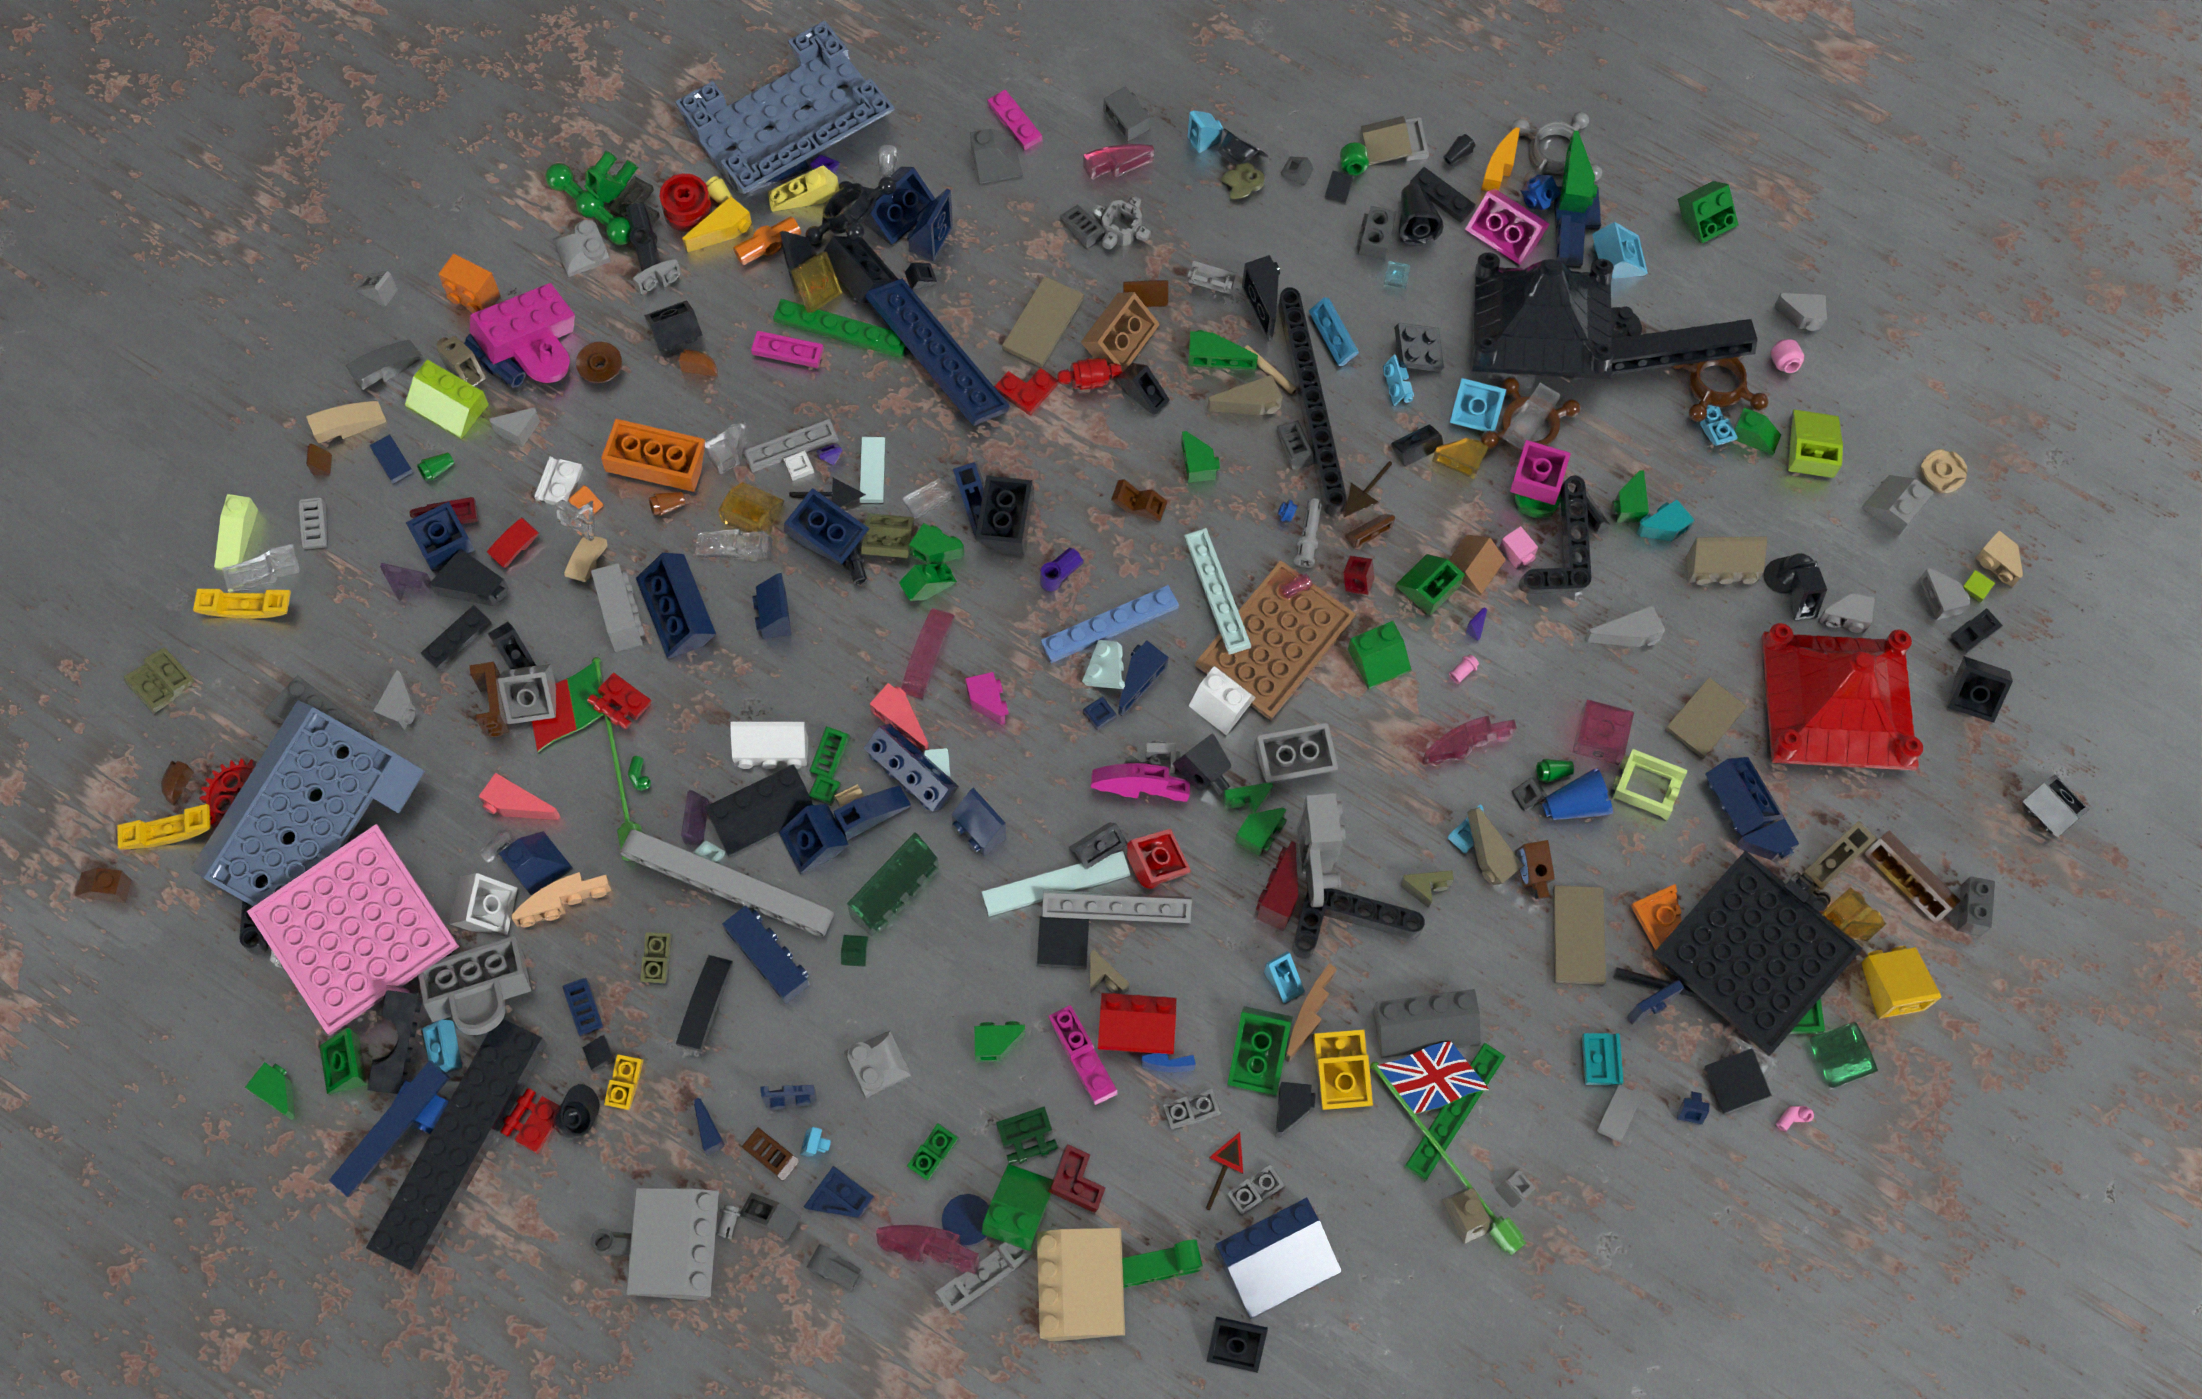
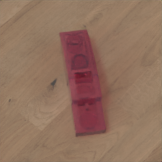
(1459, 741)
(919, 1241)

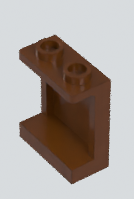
(486, 678)

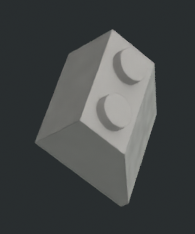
(1898, 501)
(528, 693)

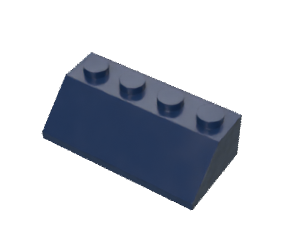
(675, 604)

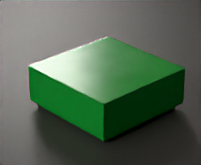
(824, 790)

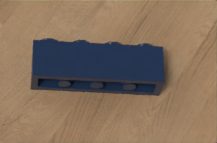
(765, 954)

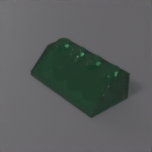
(893, 885)

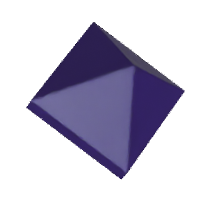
(830, 453)

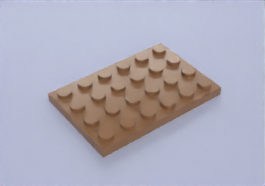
(1284, 637)

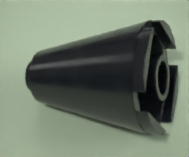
(1418, 217)

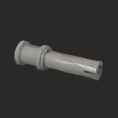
(1307, 542)

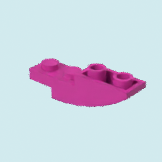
(1135, 777)
(1082, 1055)

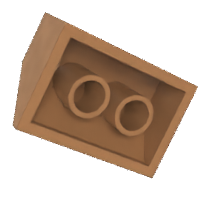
(1121, 330)

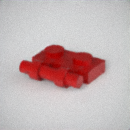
(624, 696)
(538, 1125)

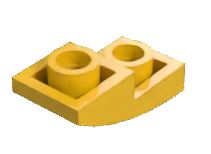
(623, 1082)

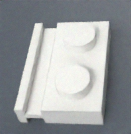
(558, 481)

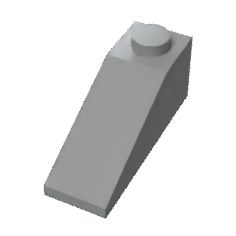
(1630, 630)

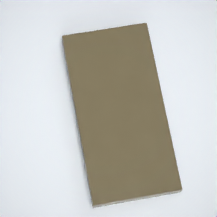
(1043, 321)
(1579, 935)

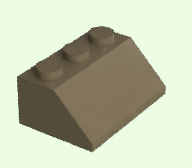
(1726, 559)

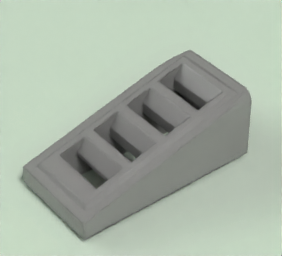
(308, 509)

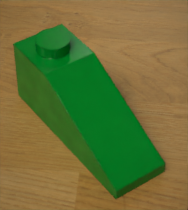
(1214, 351)

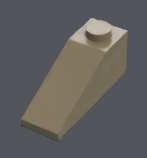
(1251, 398)
(1492, 851)
(1841, 854)

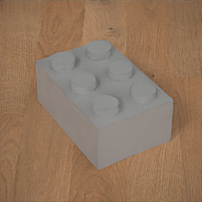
(618, 607)

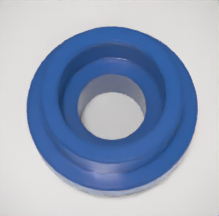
(1287, 511)

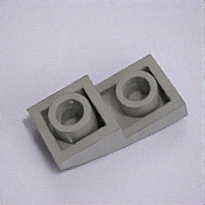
(663, 272)
(1192, 1109)
(1619, 1113)
(1256, 1189)

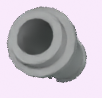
(727, 1221)

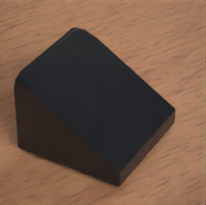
(1339, 186)
(920, 275)
(598, 1053)

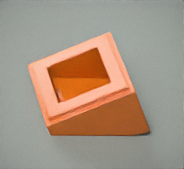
(584, 496)

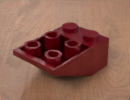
(1280, 900)

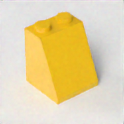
(1899, 982)

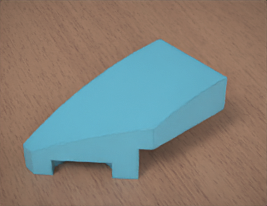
(1462, 835)

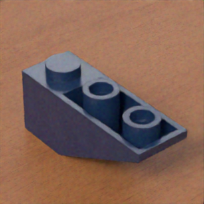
(870, 810)

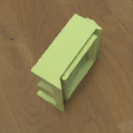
(1656, 766)

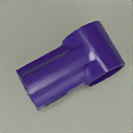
(1061, 568)

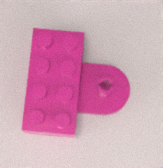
(528, 331)

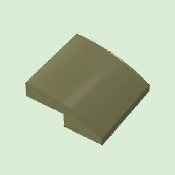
(887, 535)
(159, 680)

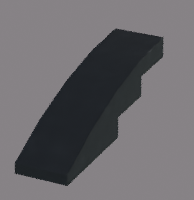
(704, 1003)

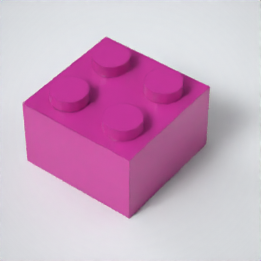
(1540, 472)

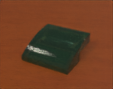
(1843, 1054)

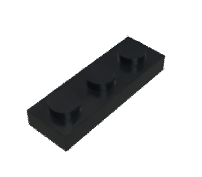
(1444, 195)
(456, 638)

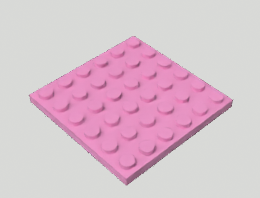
(352, 929)

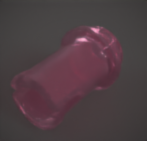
(1296, 586)

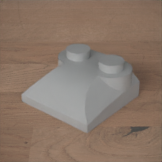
(581, 248)
(877, 1063)

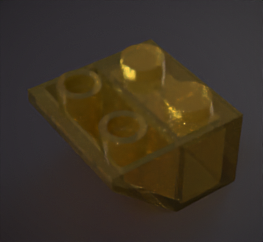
(749, 508)
(1855, 916)

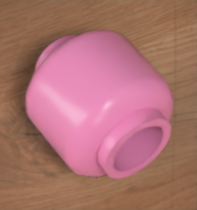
(1787, 355)

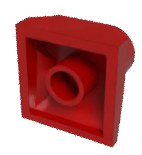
(1156, 858)

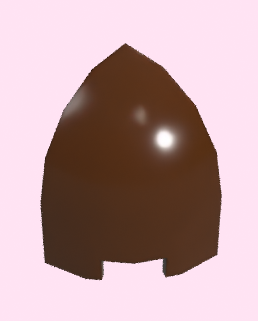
(175, 780)

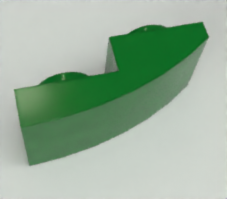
(933, 1152)

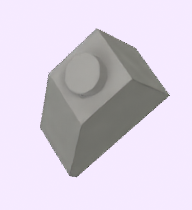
(1803, 310)
(1944, 594)
(396, 703)

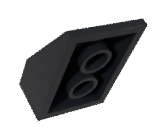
(1261, 290)

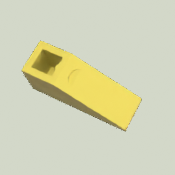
(806, 190)

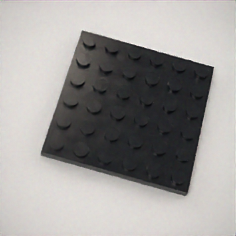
(1757, 953)

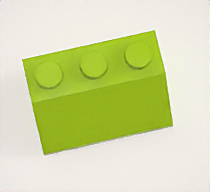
(445, 399)

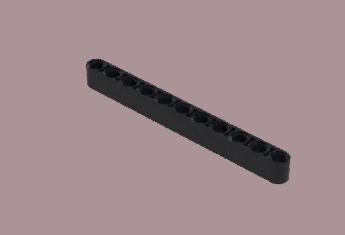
(1309, 409)

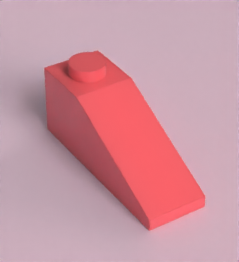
(894, 709)
(513, 801)

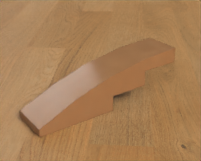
(1308, 1019)

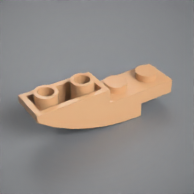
(550, 900)

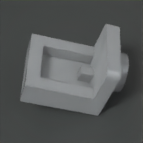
(1163, 751)

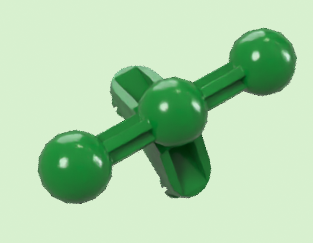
(600, 188)

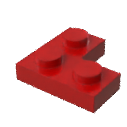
(1027, 395)

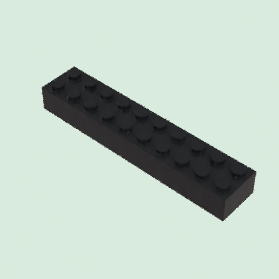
(457, 1146)

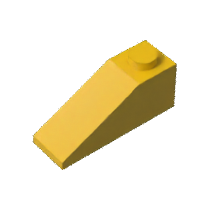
(721, 225)

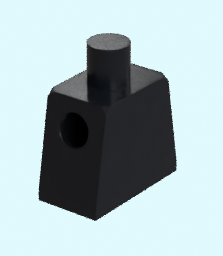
(1205, 765)

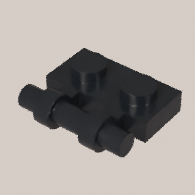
(1803, 887)

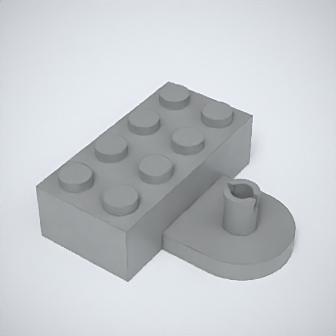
(1320, 843)
(474, 985)

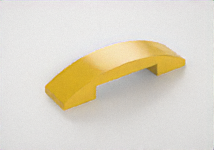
(242, 605)
(165, 830)

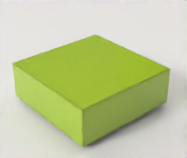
(1978, 586)

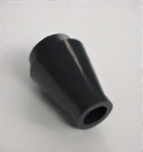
(1460, 148)

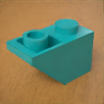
(1667, 524)

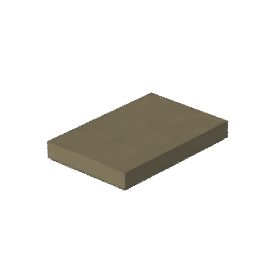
(1706, 718)

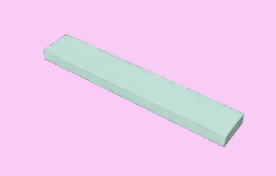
(1217, 591)
(1066, 879)

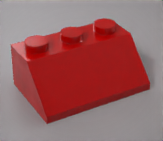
(1137, 1023)

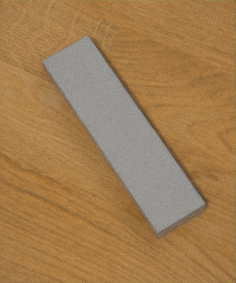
(805, 439)

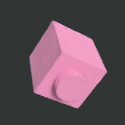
(1518, 548)

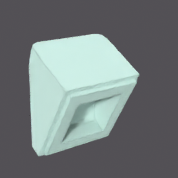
(940, 758)
(710, 852)

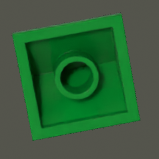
(343, 1062)

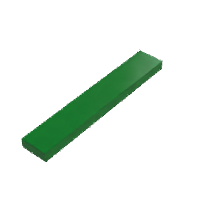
(1453, 1116)

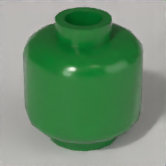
(1354, 158)

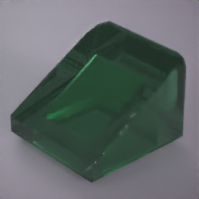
(854, 950)

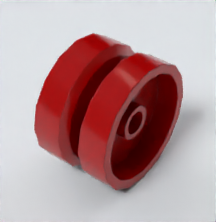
(685, 201)

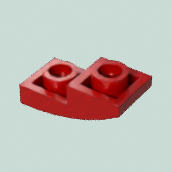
(512, 541)

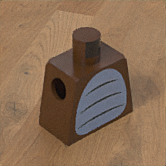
(1536, 857)

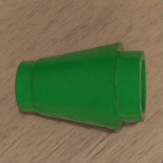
(434, 466)
(1551, 770)

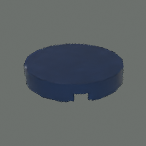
(965, 1217)

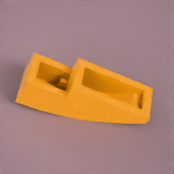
(1501, 162)

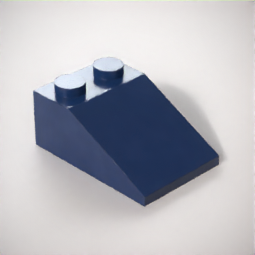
(932, 227)
(824, 527)

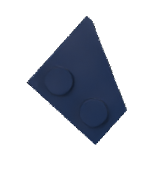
(789, 1094)
(840, 1195)

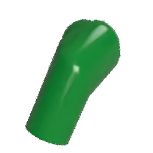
(634, 773)

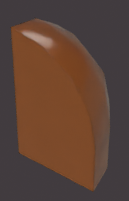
(698, 363)

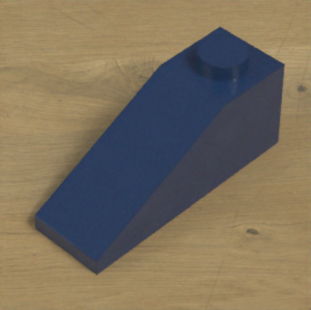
(971, 490)
(1144, 668)

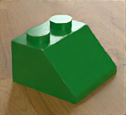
(1380, 654)

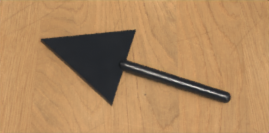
(841, 493)

